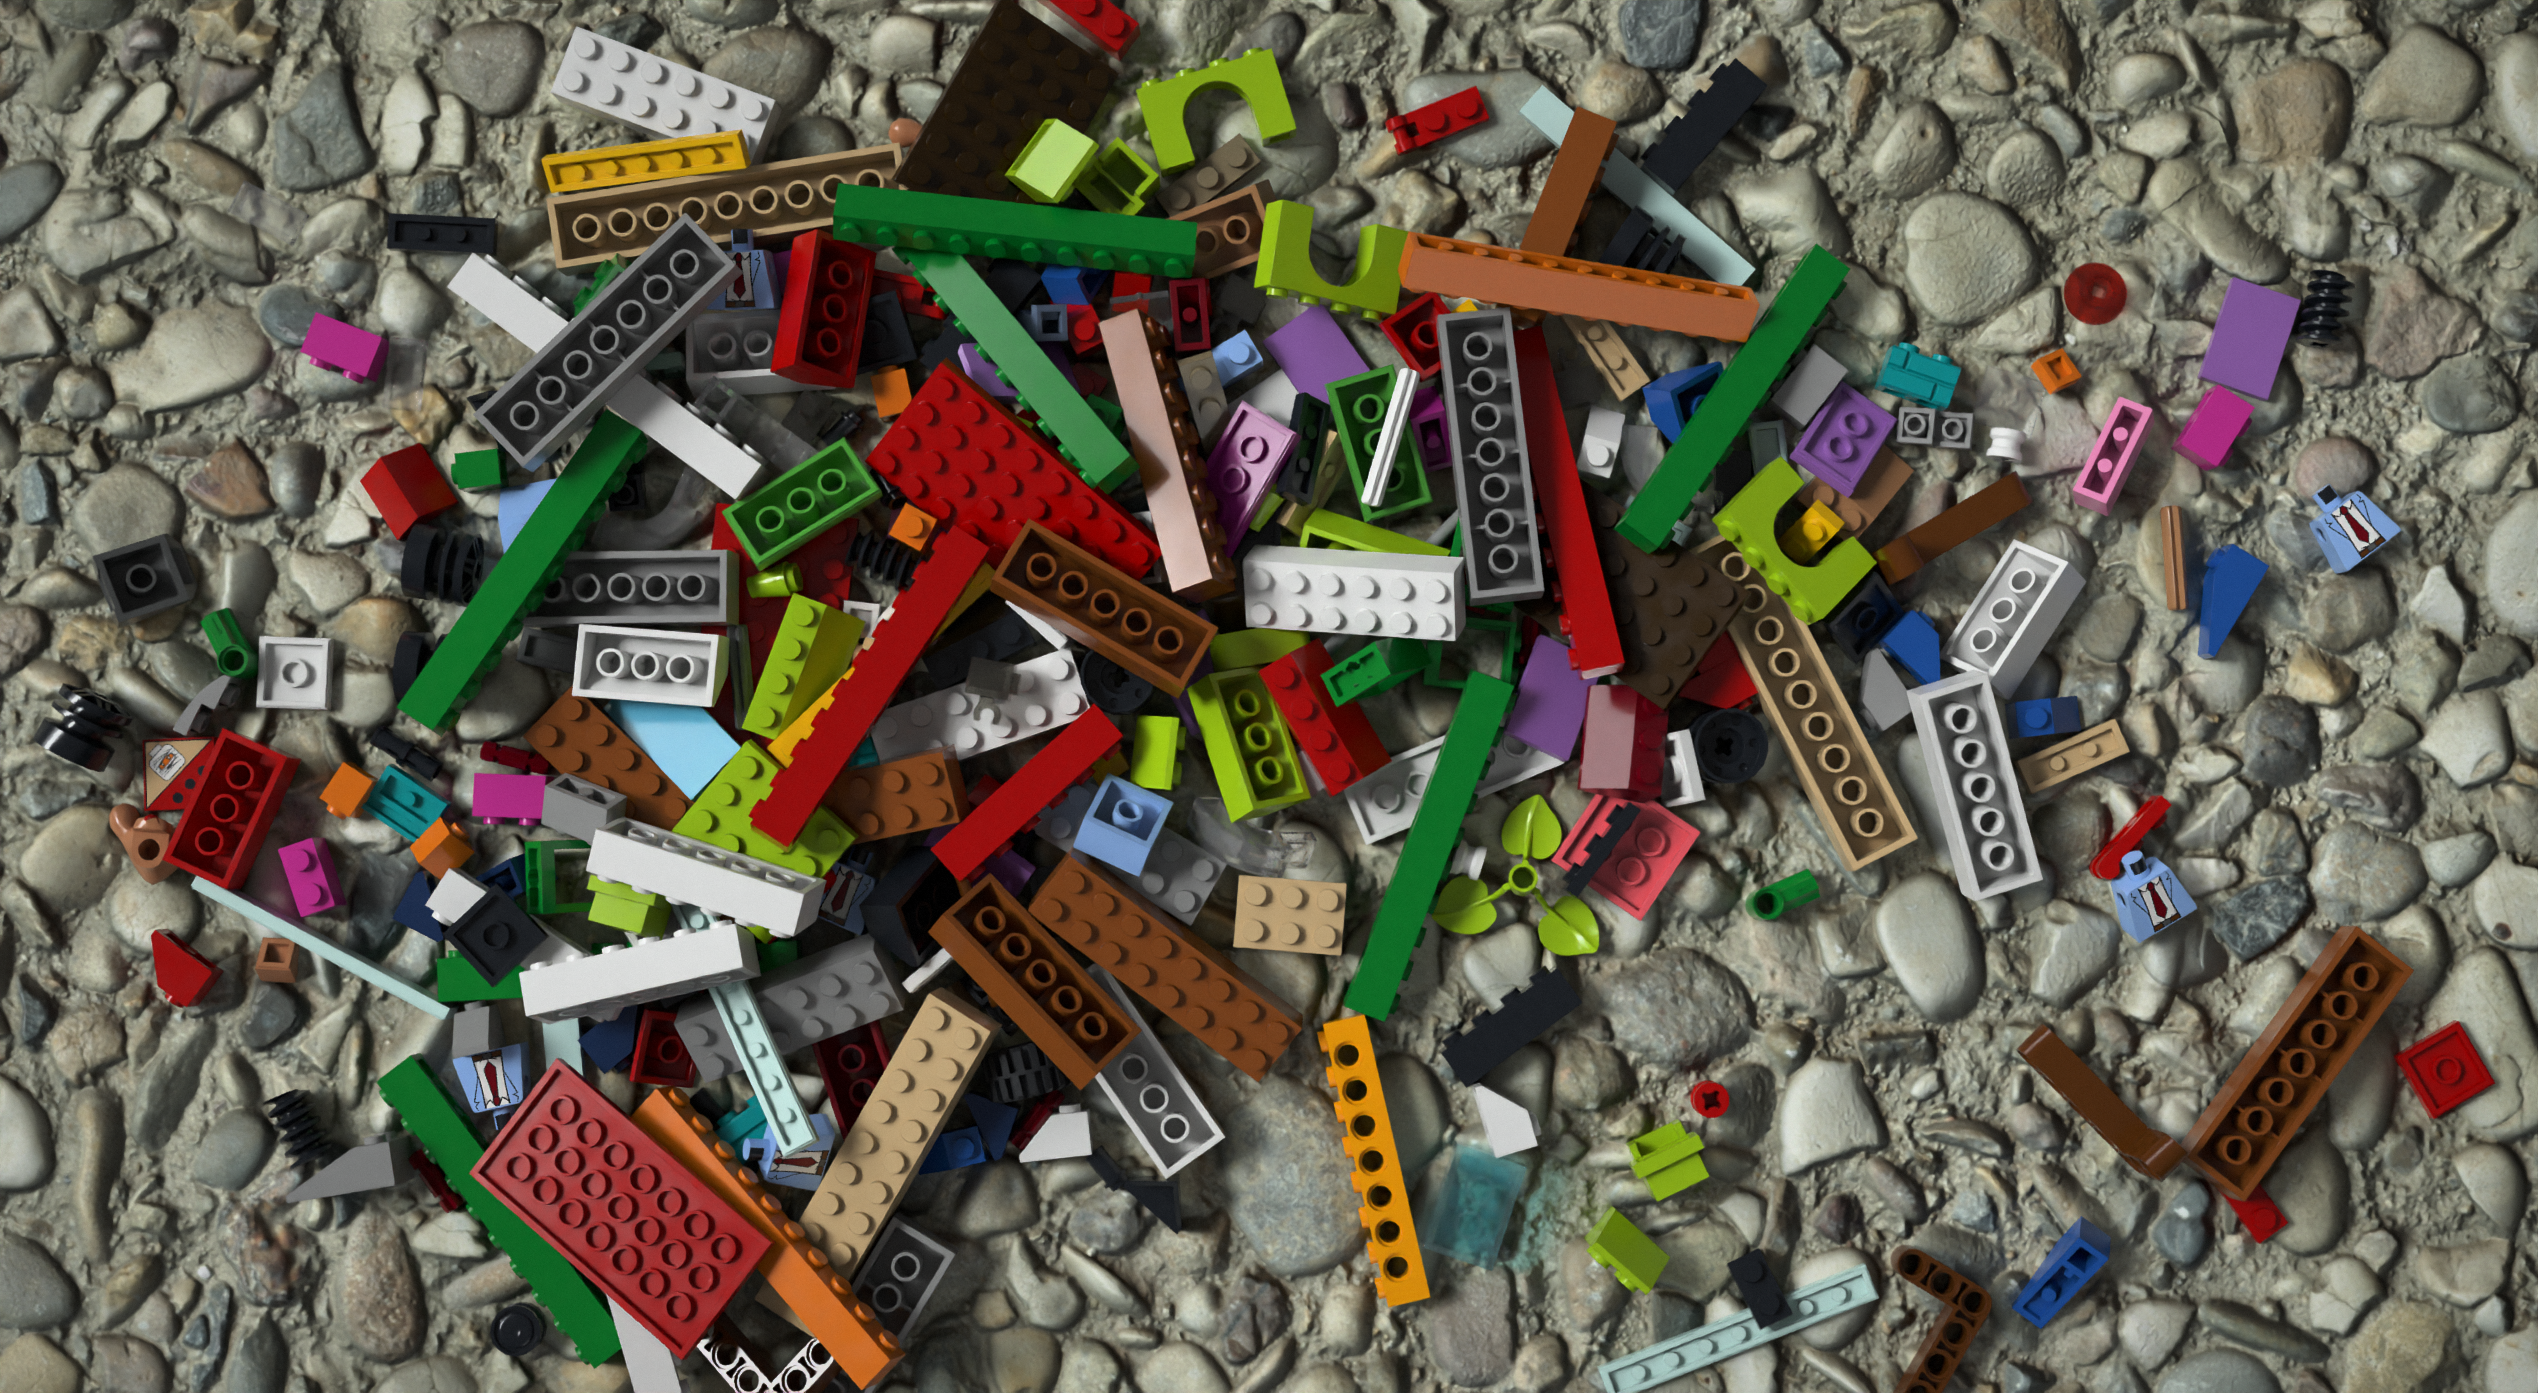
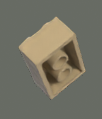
(1290, 915)

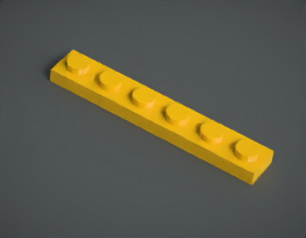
(646, 161)

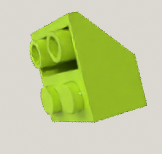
(1052, 162)
(1156, 753)
(1627, 1249)

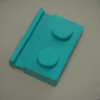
(405, 803)

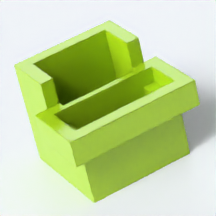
(1118, 181)
(627, 910)
(1667, 1160)

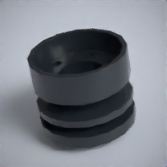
(1639, 249)
(442, 564)
(410, 658)
(1102, 690)
(83, 727)
(1743, 749)

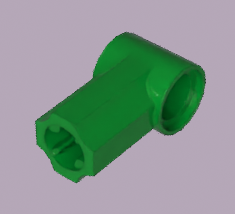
(230, 642)
(1784, 894)

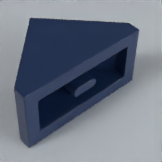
(415, 913)
(994, 1120)

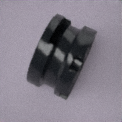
(518, 1329)

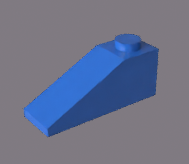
(2226, 590)
(2063, 1272)

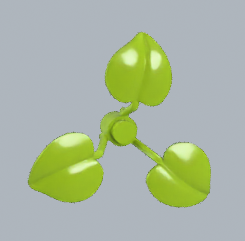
(1527, 832)

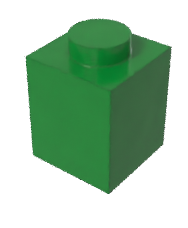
(480, 470)

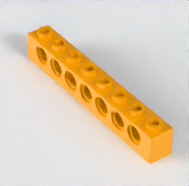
(1412, 1283)

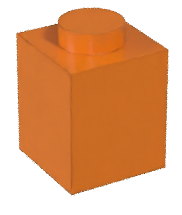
(891, 391)
(915, 528)
(348, 791)
(442, 847)

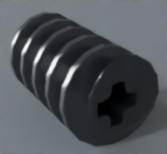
(2324, 309)
(882, 560)
(298, 1127)

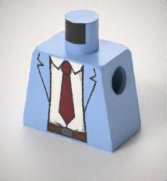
(757, 285)
(2349, 527)
(852, 886)
(2148, 896)
(496, 1080)
(800, 1170)

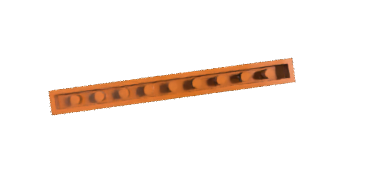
(1577, 287)
(792, 1265)

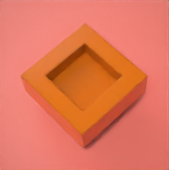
(2056, 371)

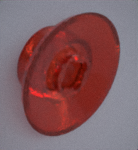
(2090, 308)

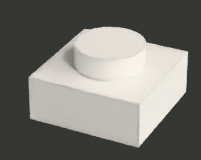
(865, 611)

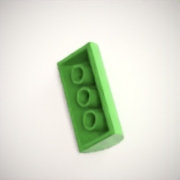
(1359, 414)
(802, 504)

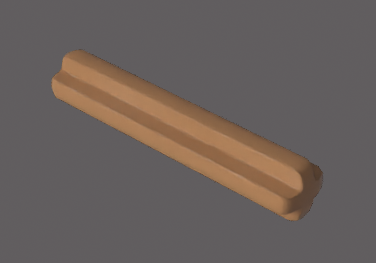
(2174, 558)

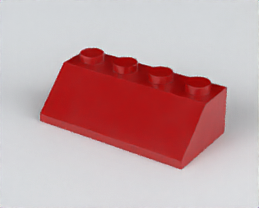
(823, 311)
(1333, 738)
(231, 809)

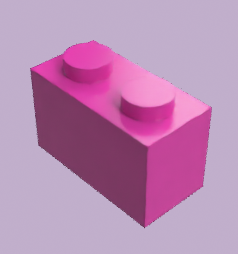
(345, 347)
(2213, 428)
(509, 797)
(312, 877)

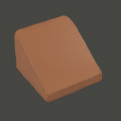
(278, 960)

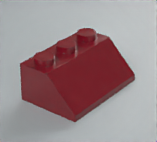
(1622, 744)

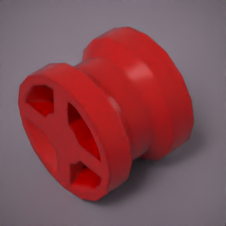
(1703, 1095)

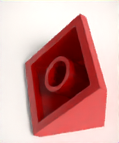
(1415, 334)
(408, 489)
(661, 1053)

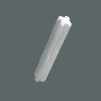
(1390, 437)

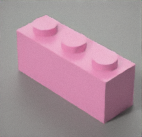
(2113, 456)

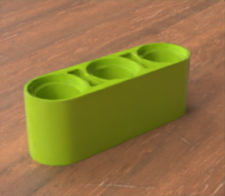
(1254, 647)

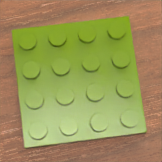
(724, 821)

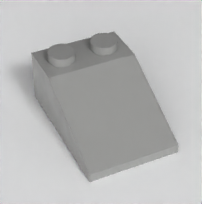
(374, 1165)

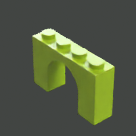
(1251, 77)
(1287, 270)
(1750, 526)

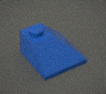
(1678, 395)

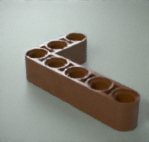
(1950, 528)
(2143, 1148)
(1952, 1312)
(750, 1361)

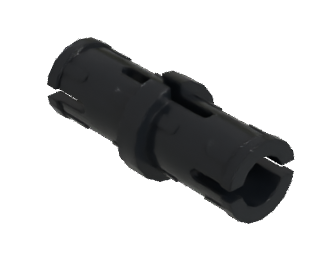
(406, 753)

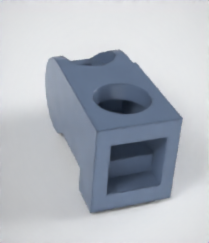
(1045, 322)

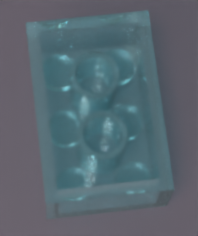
(1473, 1205)

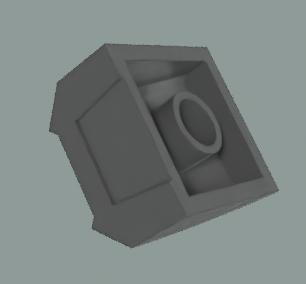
(144, 579)

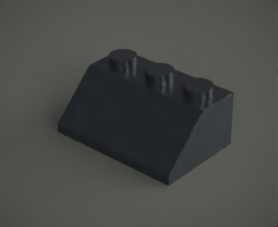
(983, 631)
(909, 904)

